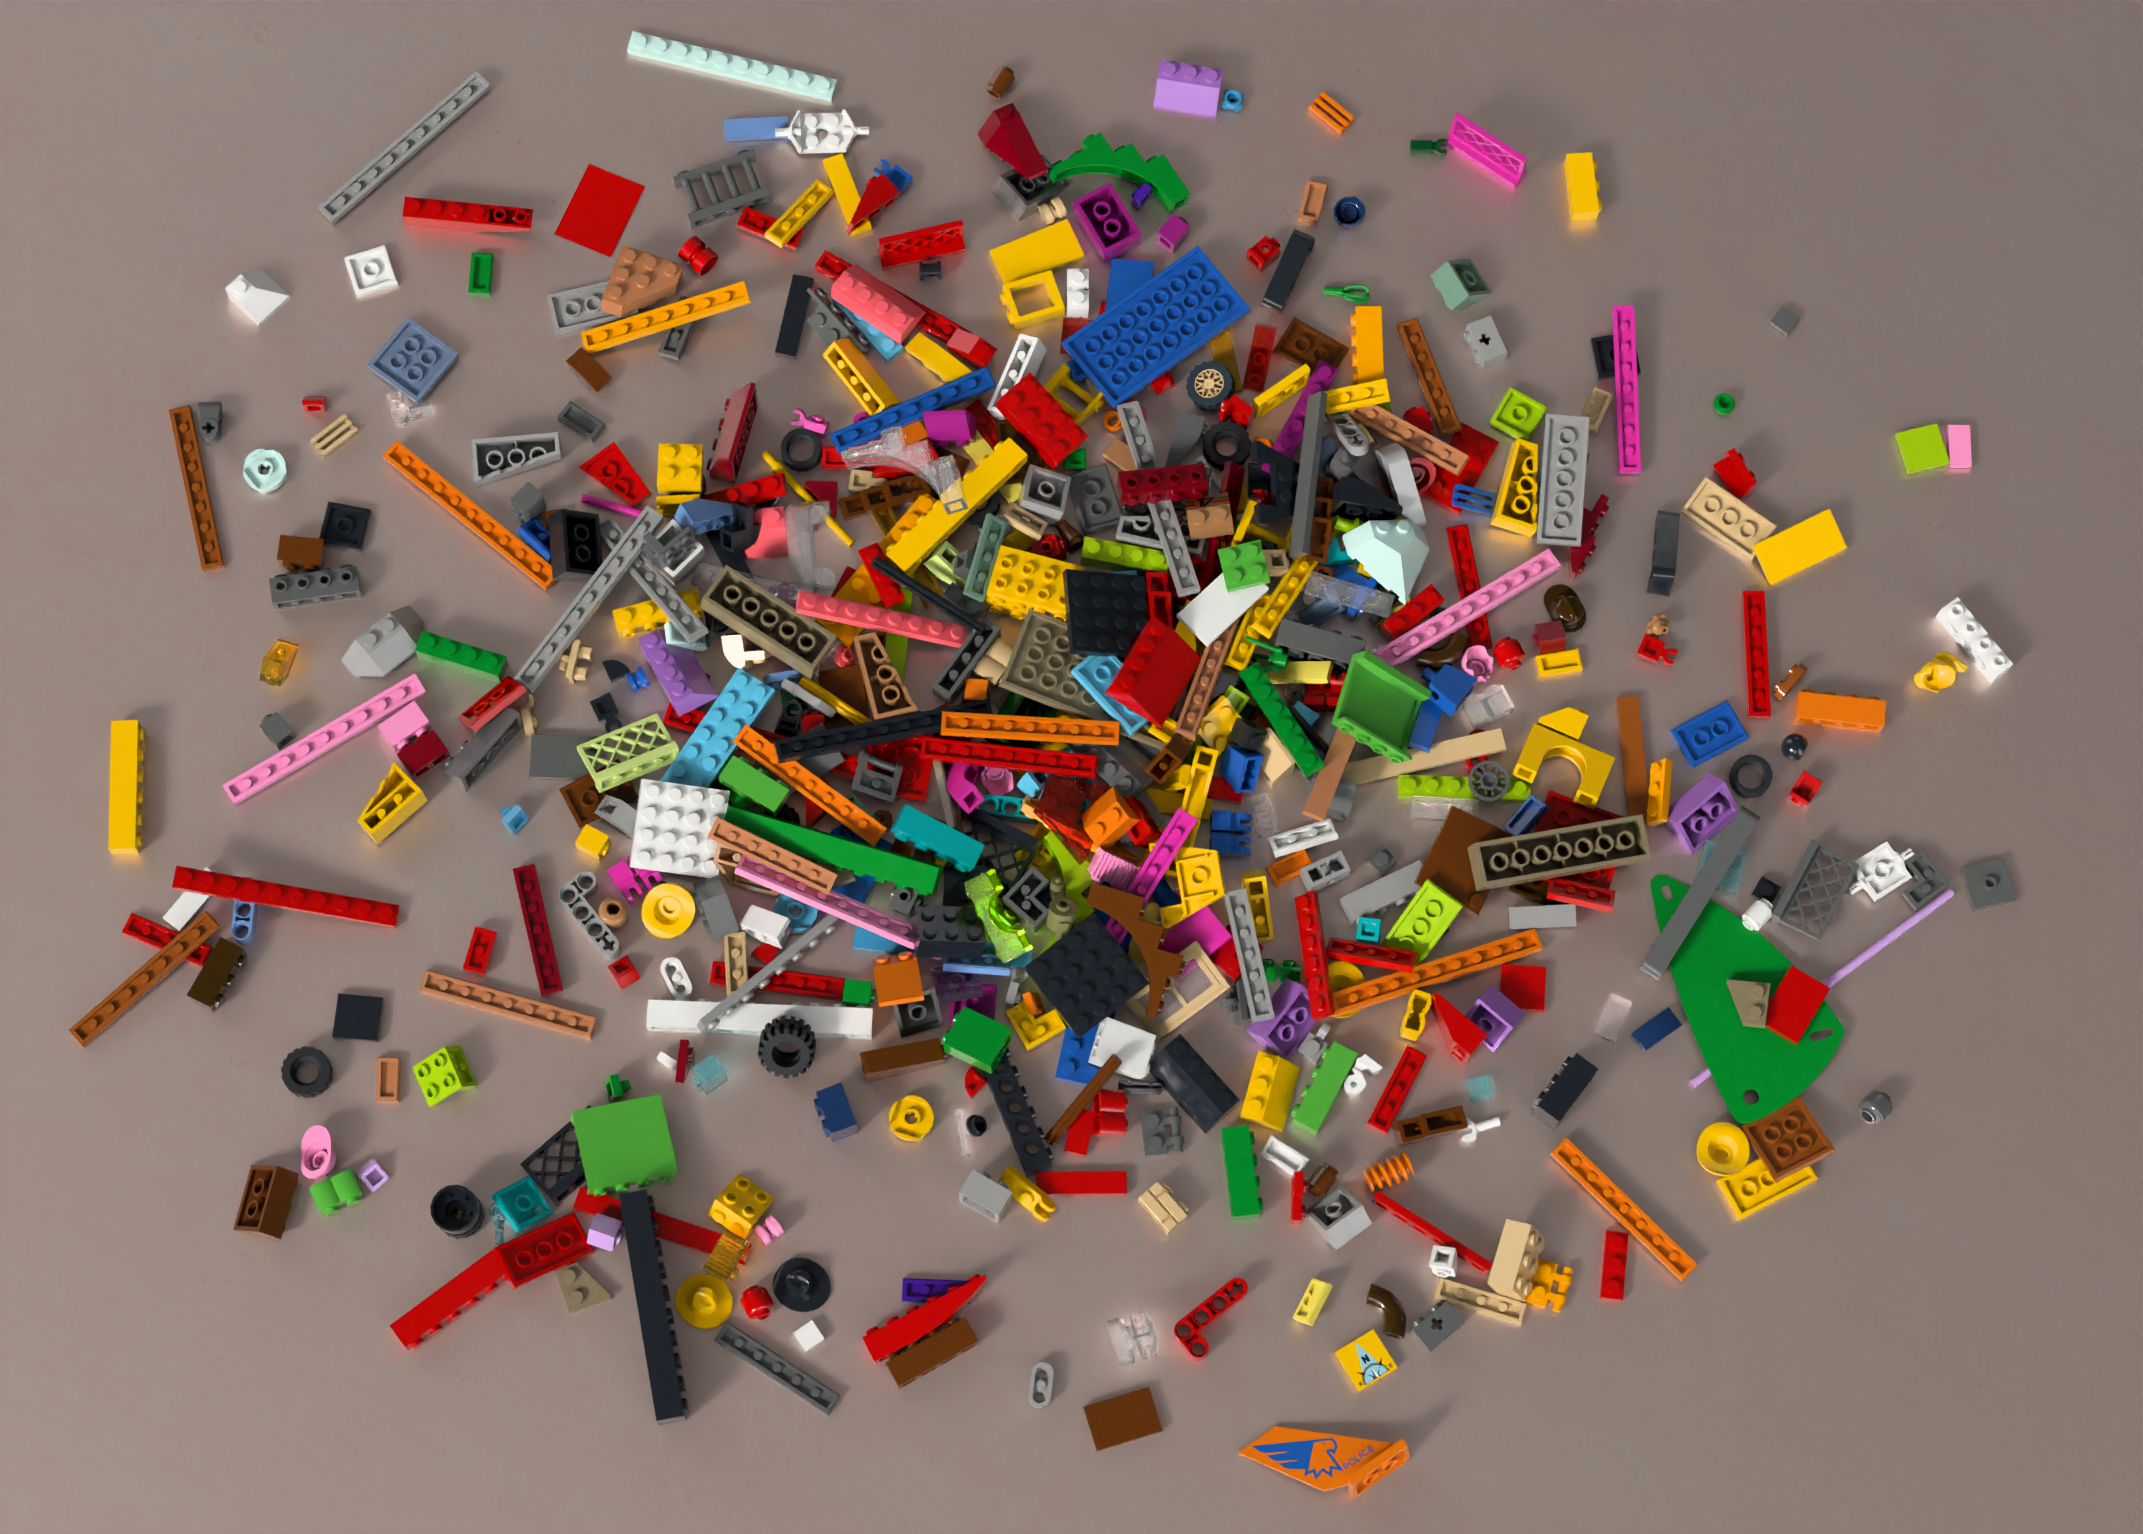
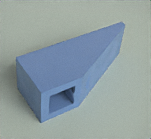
(704, 515)

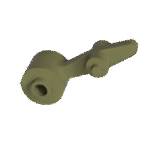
(1061, 911)

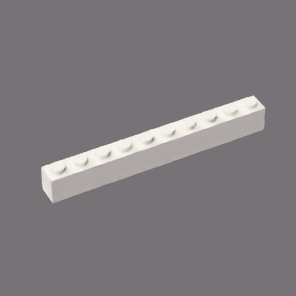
(752, 1017)

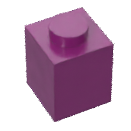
(1173, 232)

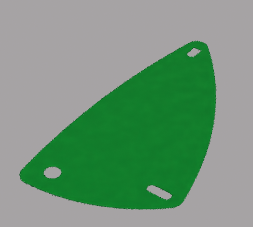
(1737, 1054)

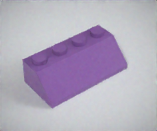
(677, 672)

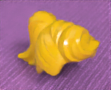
(1939, 672)

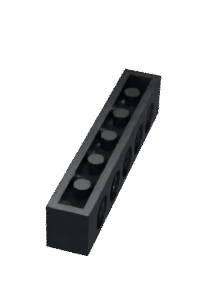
(1030, 1162)

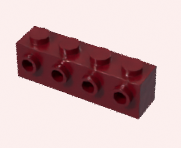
(1162, 484)

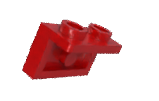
(1735, 475)

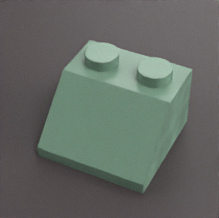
(1460, 284)

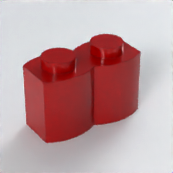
(1109, 1113)

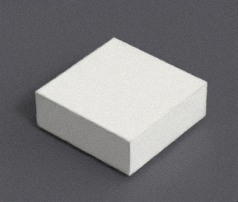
(808, 1336)

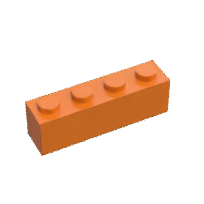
(1839, 711)

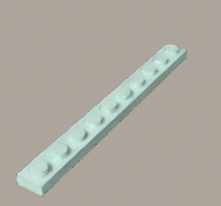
(732, 66)

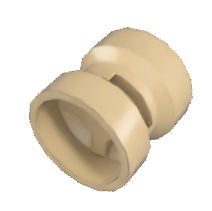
(1052, 210)

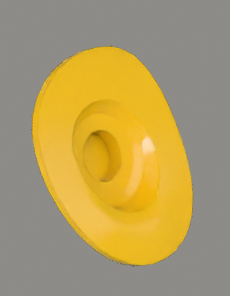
(668, 910)
(1344, 976)
(1723, 1149)
(703, 1301)

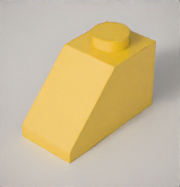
(1565, 722)

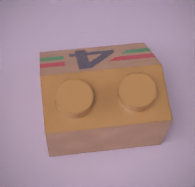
(1209, 516)

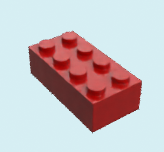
(1041, 421)

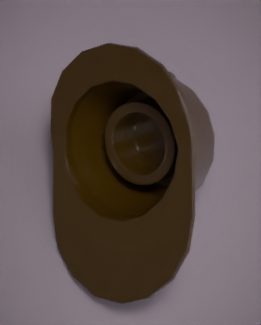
(1566, 606)

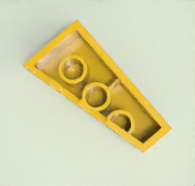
(1516, 498)

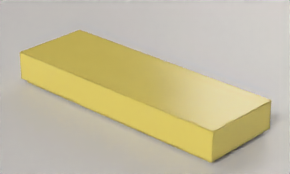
(1302, 673)

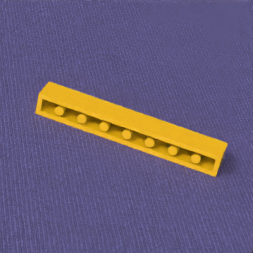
(938, 525)

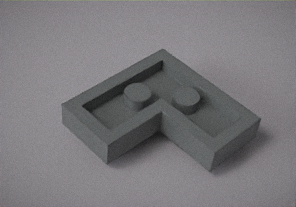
(1929, 880)

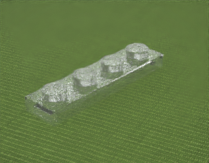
(1349, 594)

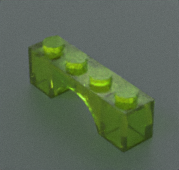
(984, 893)

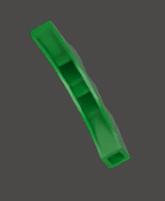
(1126, 163)

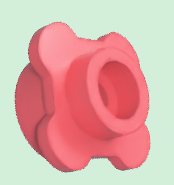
(843, 656)

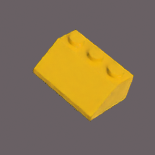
(1269, 1091)

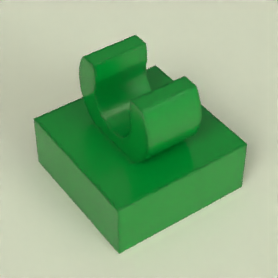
(616, 1088)

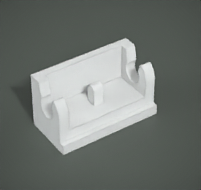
(766, 926)

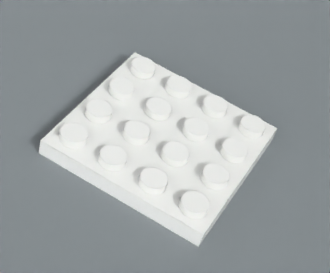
(675, 828)

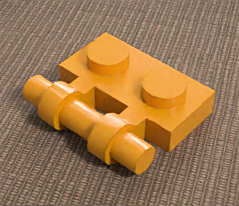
(1542, 1284)

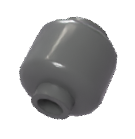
(1875, 1107)

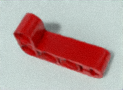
(1212, 1313)

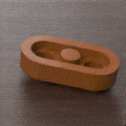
(1795, 675)

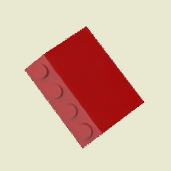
(1154, 672)

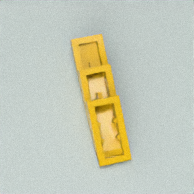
(936, 359)

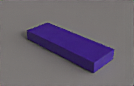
(922, 1289)

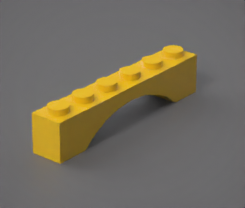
(1196, 795)

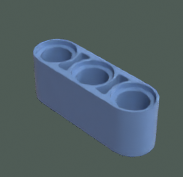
(244, 921)

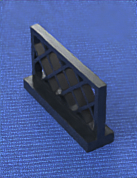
(1004, 832)
(571, 1179)

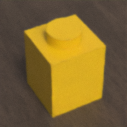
(593, 842)

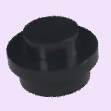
(976, 1125)

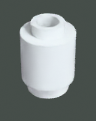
(1757, 914)

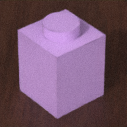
(605, 1232)

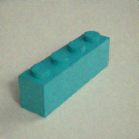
(937, 838)

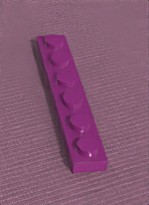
(1293, 430)

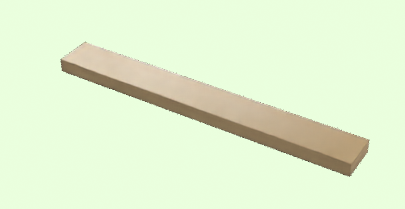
(1440, 754)

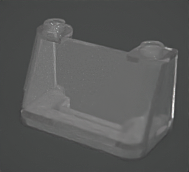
(801, 544)

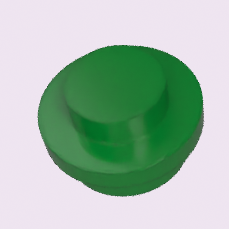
(1723, 404)

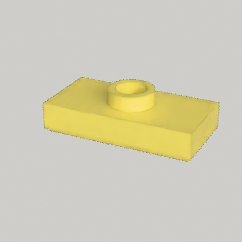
(1312, 1301)

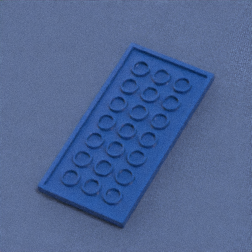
(1155, 327)

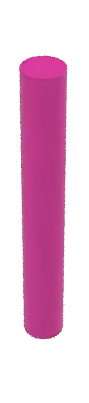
(611, 505)

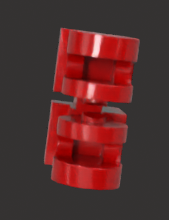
(1319, 697)

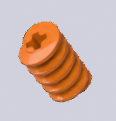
(1388, 1171)

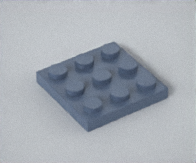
(413, 360)

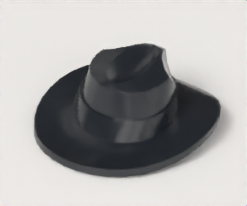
(801, 1285)

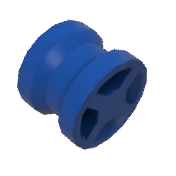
(637, 679)

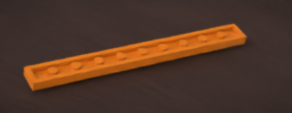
(470, 514)
(1436, 972)

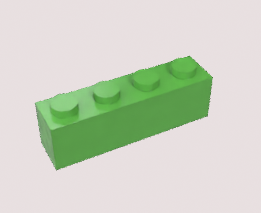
(1324, 1088)

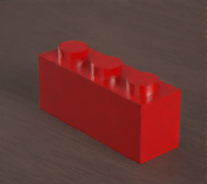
(1411, 613)

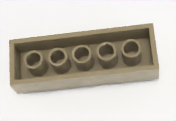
(768, 621)

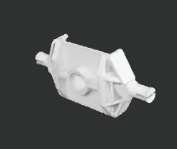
(838, 126)

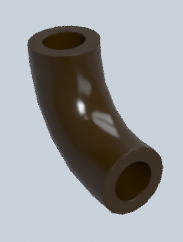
(1447, 654)
(1391, 1310)

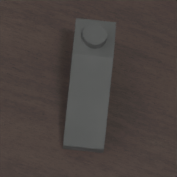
(1186, 437)

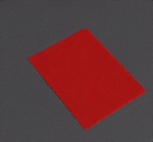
(599, 210)

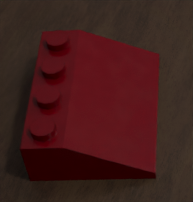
(734, 434)

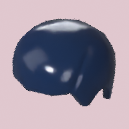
(1349, 212)

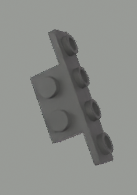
(831, 324)

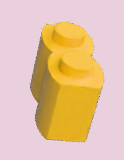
(1416, 1011)

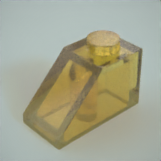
(278, 662)

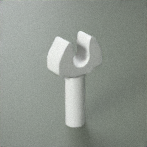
(1477, 1127)

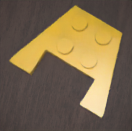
(1198, 880)

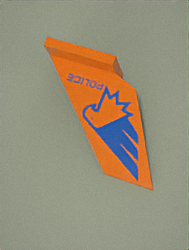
(1327, 1459)

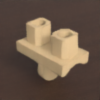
(578, 652)

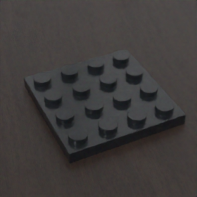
(1104, 611)
(1086, 975)

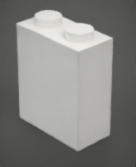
(1128, 1043)

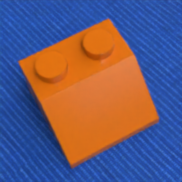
(1108, 819)

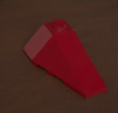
(1011, 141)

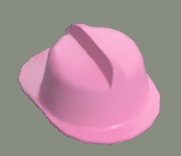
(316, 1152)

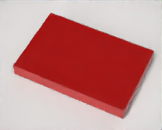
(492, 703)
(1795, 1004)

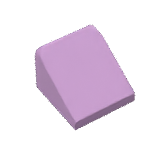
(372, 1175)

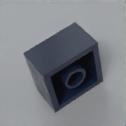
(836, 1111)

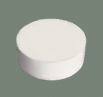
(667, 1060)

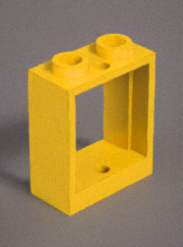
(1056, 311)

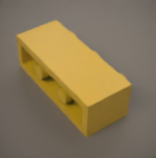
(1582, 186)

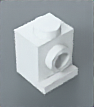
(1444, 1265)

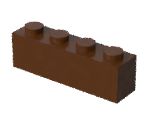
(932, 1352)

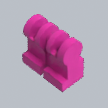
(625, 877)

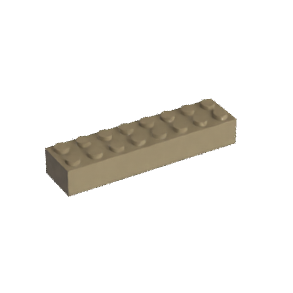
(1559, 852)

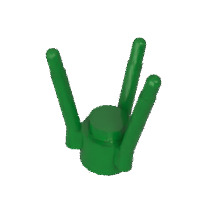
(1277, 659)

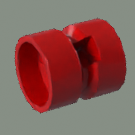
(701, 258)

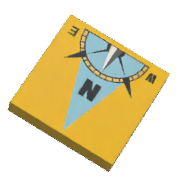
(1365, 1360)

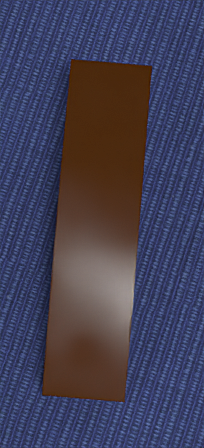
(883, 497)
(1321, 521)

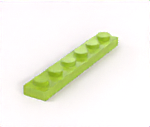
(1457, 787)

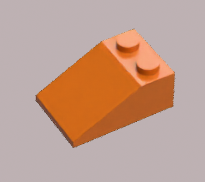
(897, 979)

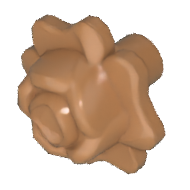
(1657, 626)

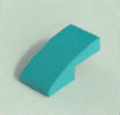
(1369, 930)

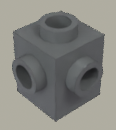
(905, 900)

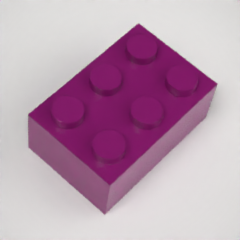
(1106, 222)

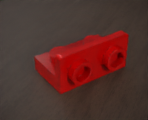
(1236, 410)

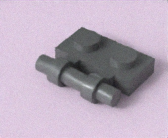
(1154, 1135)

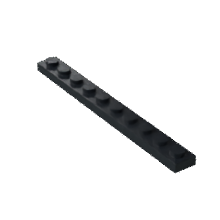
(870, 733)

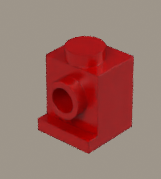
(1263, 259)

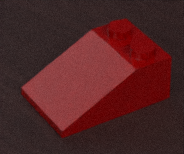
(1459, 1032)

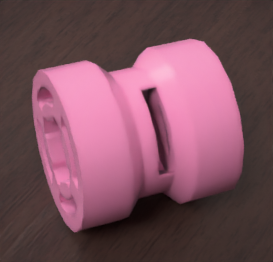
(772, 1226)

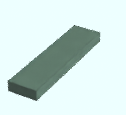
(985, 557)

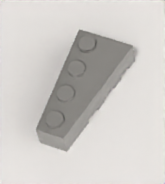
(510, 455)
(1142, 532)

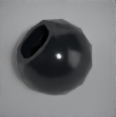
(1794, 746)

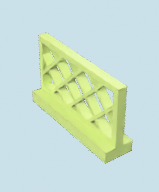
(635, 764)

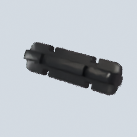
(1140, 1087)

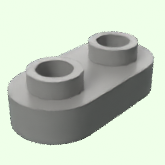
(1041, 1386)

